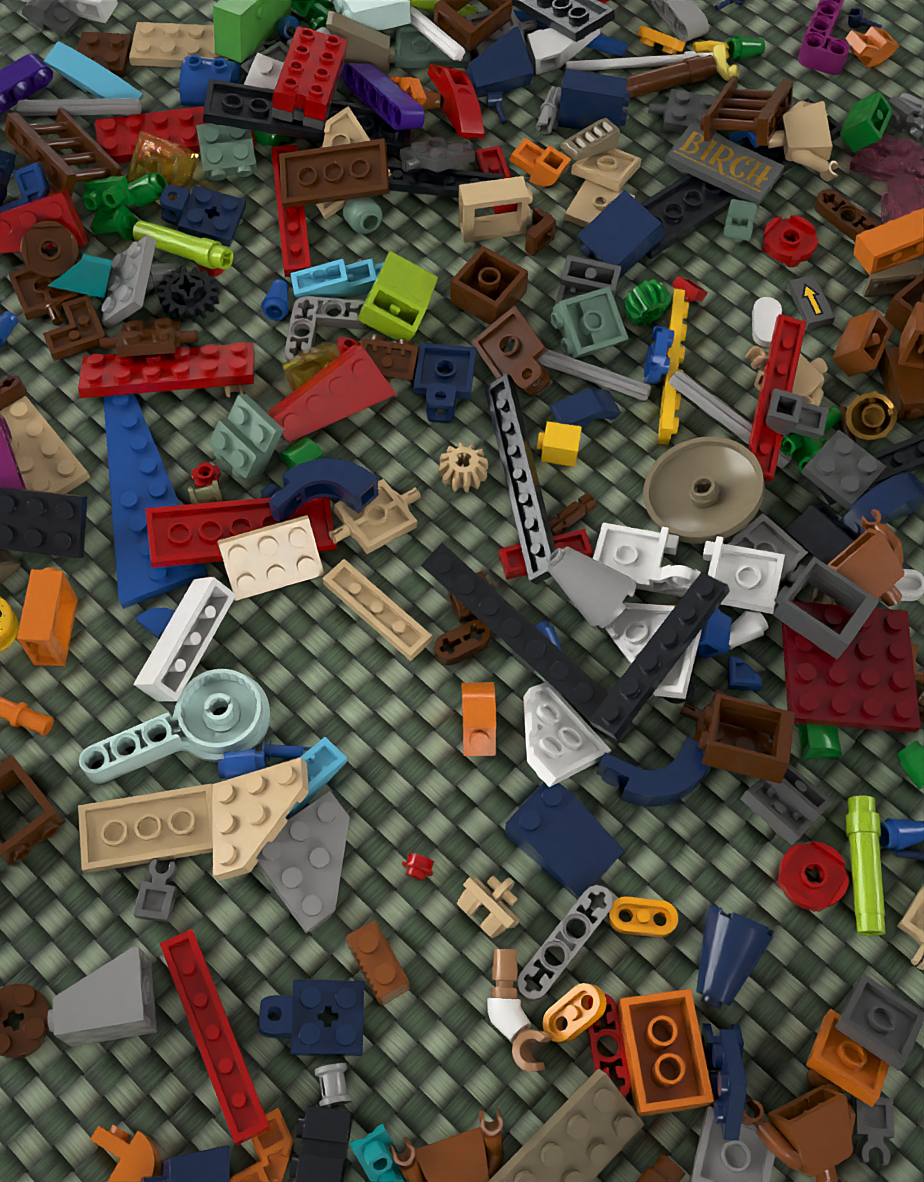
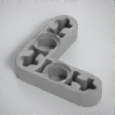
(317, 317)

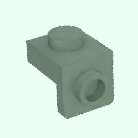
(740, 220)

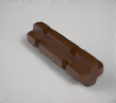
(572, 514)

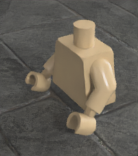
(807, 138)
(807, 379)

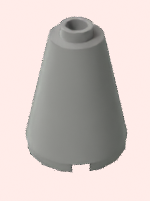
(591, 585)

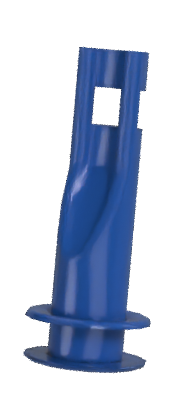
(282, 751)

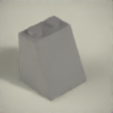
(107, 1003)

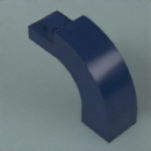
(320, 479)
(891, 498)
(657, 786)

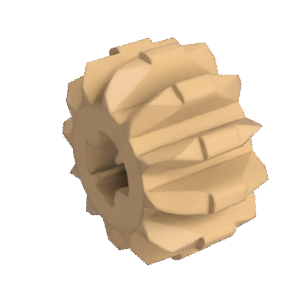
(463, 467)

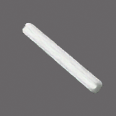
(436, 35)

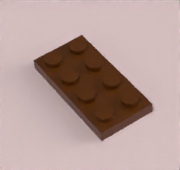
(334, 173)

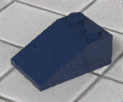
(563, 838)

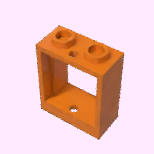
(47, 617)

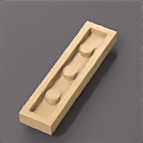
(377, 609)

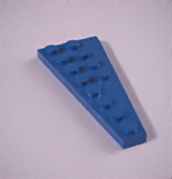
(138, 483)

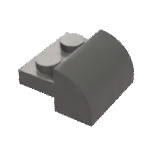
(585, 276)
(788, 806)

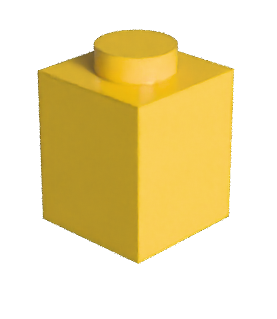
(559, 443)

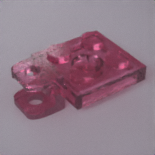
(901, 160)

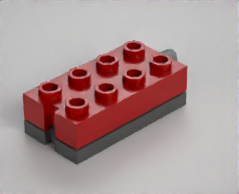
(309, 77)

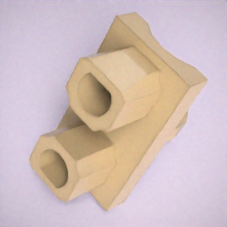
(478, 894)

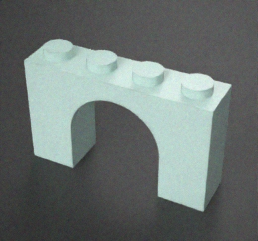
(375, 13)

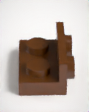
(392, 358)

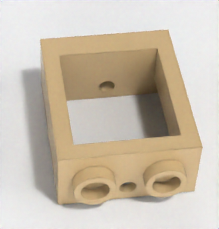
(494, 194)

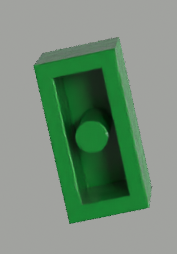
(866, 121)

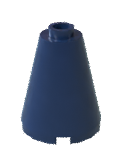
(728, 955)

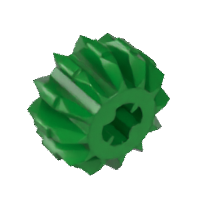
(646, 302)

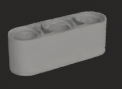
(683, 18)

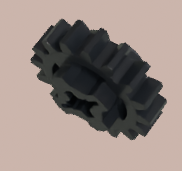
(175, 295)

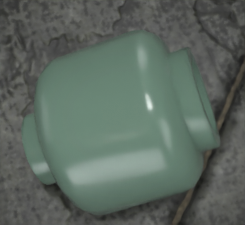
(362, 214)

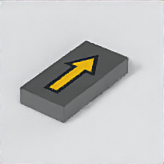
(810, 301)

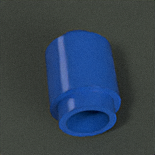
(240, 763)

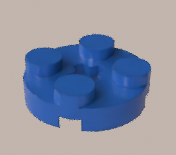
(656, 361)

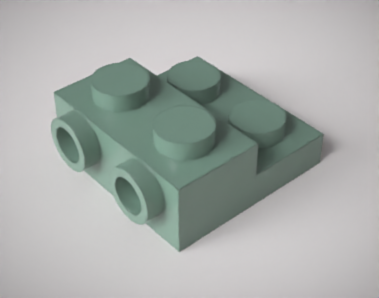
(226, 151)
(588, 323)
(246, 438)

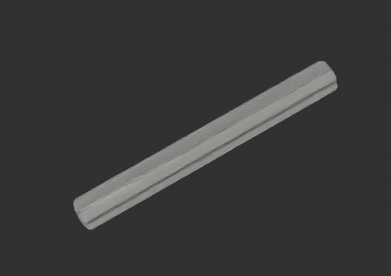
(80, 106)
(596, 375)
(718, 409)

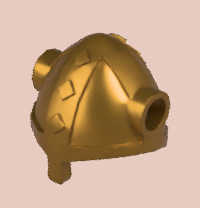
(871, 416)

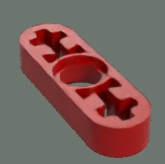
(611, 1017)

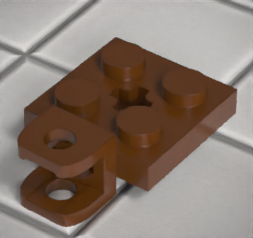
(522, 360)

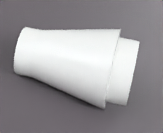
(747, 627)

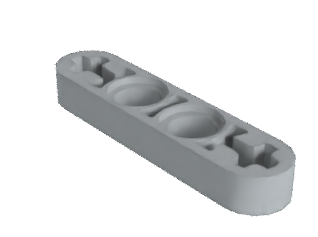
(569, 945)

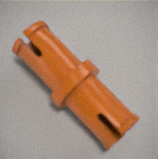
(21, 715)

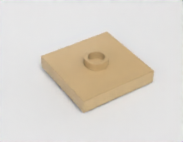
(607, 168)
(590, 203)

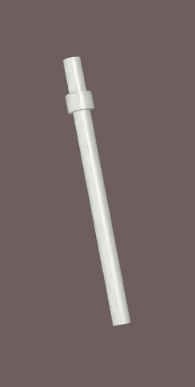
(632, 62)

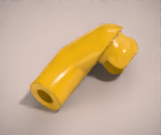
(707, 47)

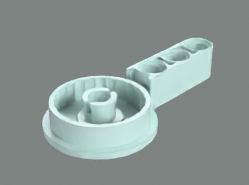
(191, 727)

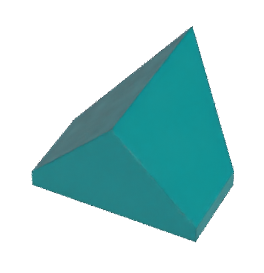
(86, 277)

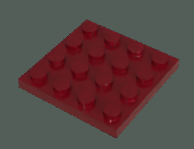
(868, 683)

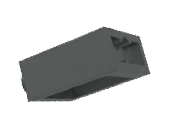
(837, 588)

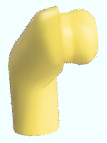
(722, 66)

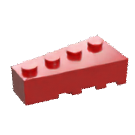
(54, 207)
(332, 394)

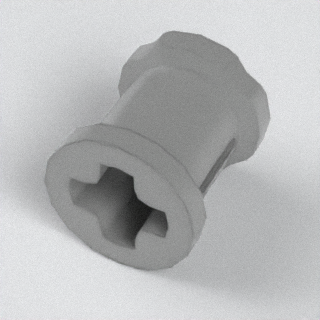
(333, 1085)

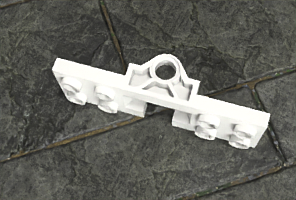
(638, 553)

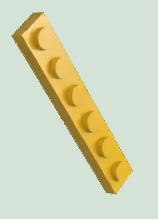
(670, 399)

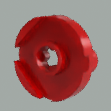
(785, 251)
(794, 881)

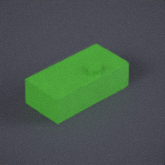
(245, 25)

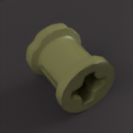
(205, 494)

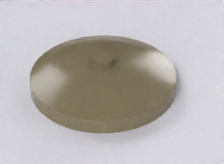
(704, 489)

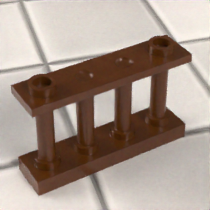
(748, 110)
(59, 175)

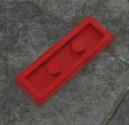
(493, 161)
(513, 559)

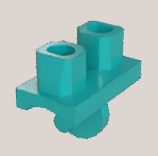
(376, 1158)

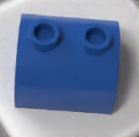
(196, 74)

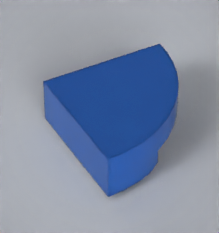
(155, 620)
(741, 675)

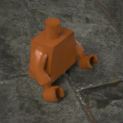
(873, 561)
(810, 1130)
(460, 1158)

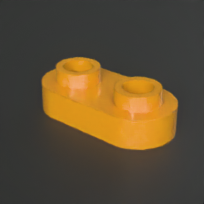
(650, 36)
(642, 915)
(575, 1009)

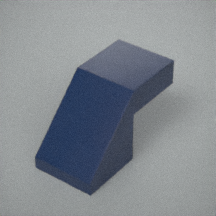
(584, 407)

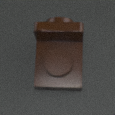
(540, 232)

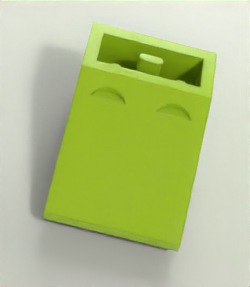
(398, 298)

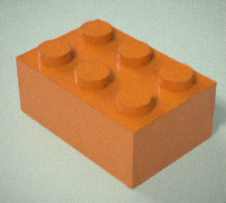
(664, 1053)

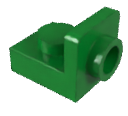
(114, 219)

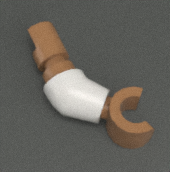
(507, 1014)

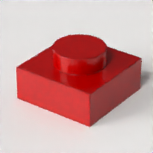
(692, 291)

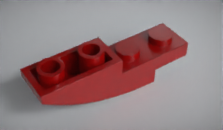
(460, 100)

